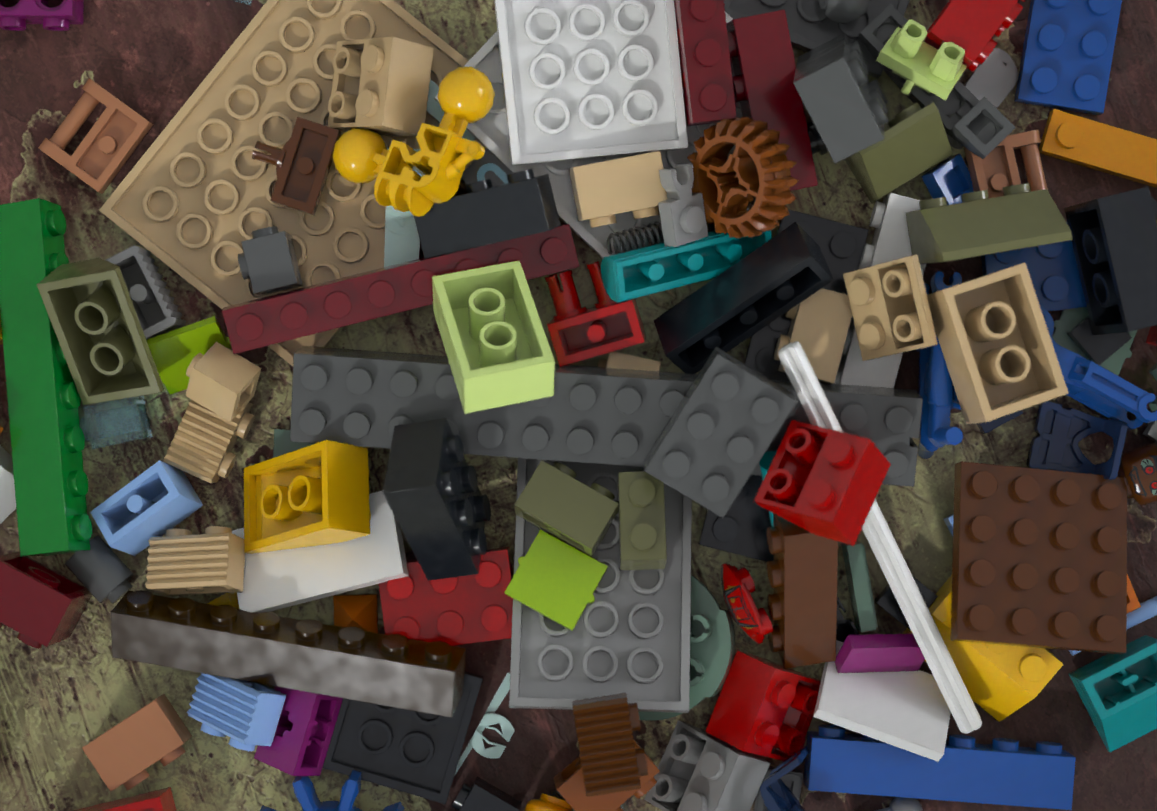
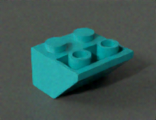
(1121, 692)

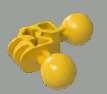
(363, 155)

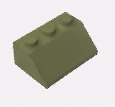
(985, 224)
(99, 331)

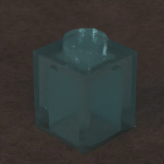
(116, 422)

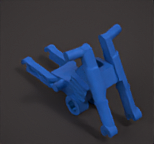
(1084, 380)

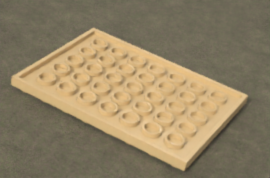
(205, 194)

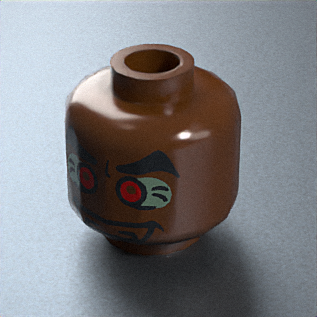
(1140, 473)

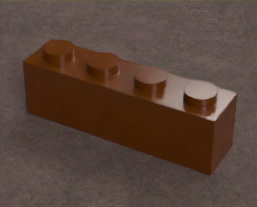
(803, 594)

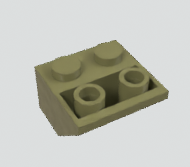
(909, 149)

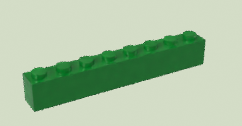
(40, 387)

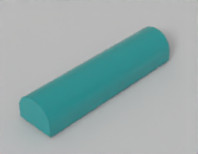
(668, 267)

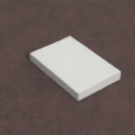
(887, 706)

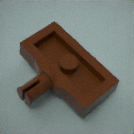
(301, 165)

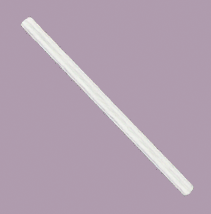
(888, 554)

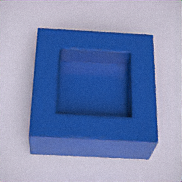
(949, 180)

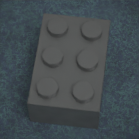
(840, 97)
(719, 432)

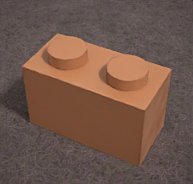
(138, 743)

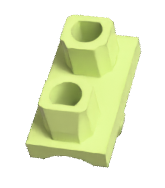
(921, 63)

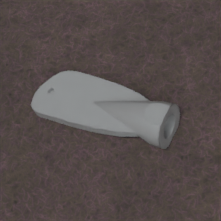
(993, 80)

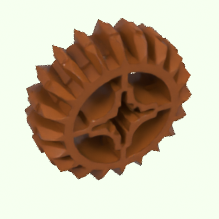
(753, 170)

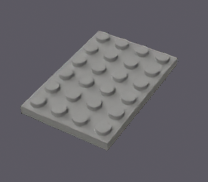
(625, 640)

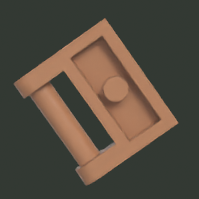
(107, 142)
(1000, 166)

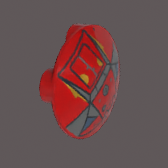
(736, 589)

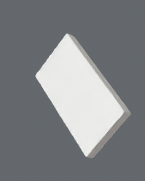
(316, 572)

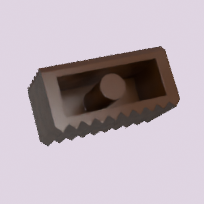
(607, 744)

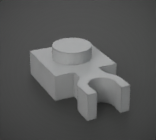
(683, 211)

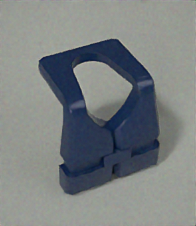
(1058, 440)
(779, 796)

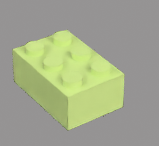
(493, 336)

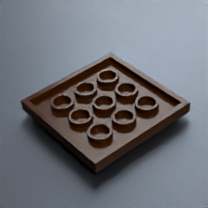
(1039, 558)

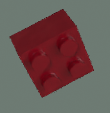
(38, 601)

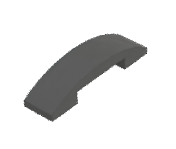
(965, 118)

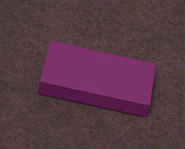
(879, 653)

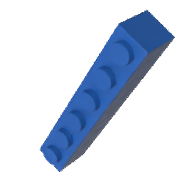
(965, 772)

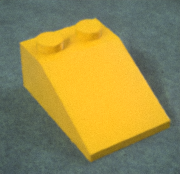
(307, 498)

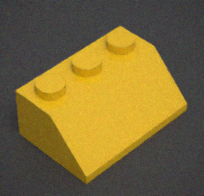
(995, 674)

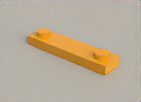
(1100, 147)

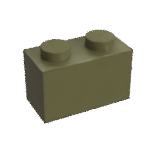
(567, 507)
(641, 521)

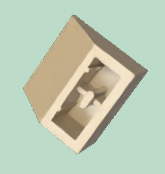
(380, 85)
(890, 308)

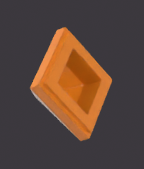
(356, 611)

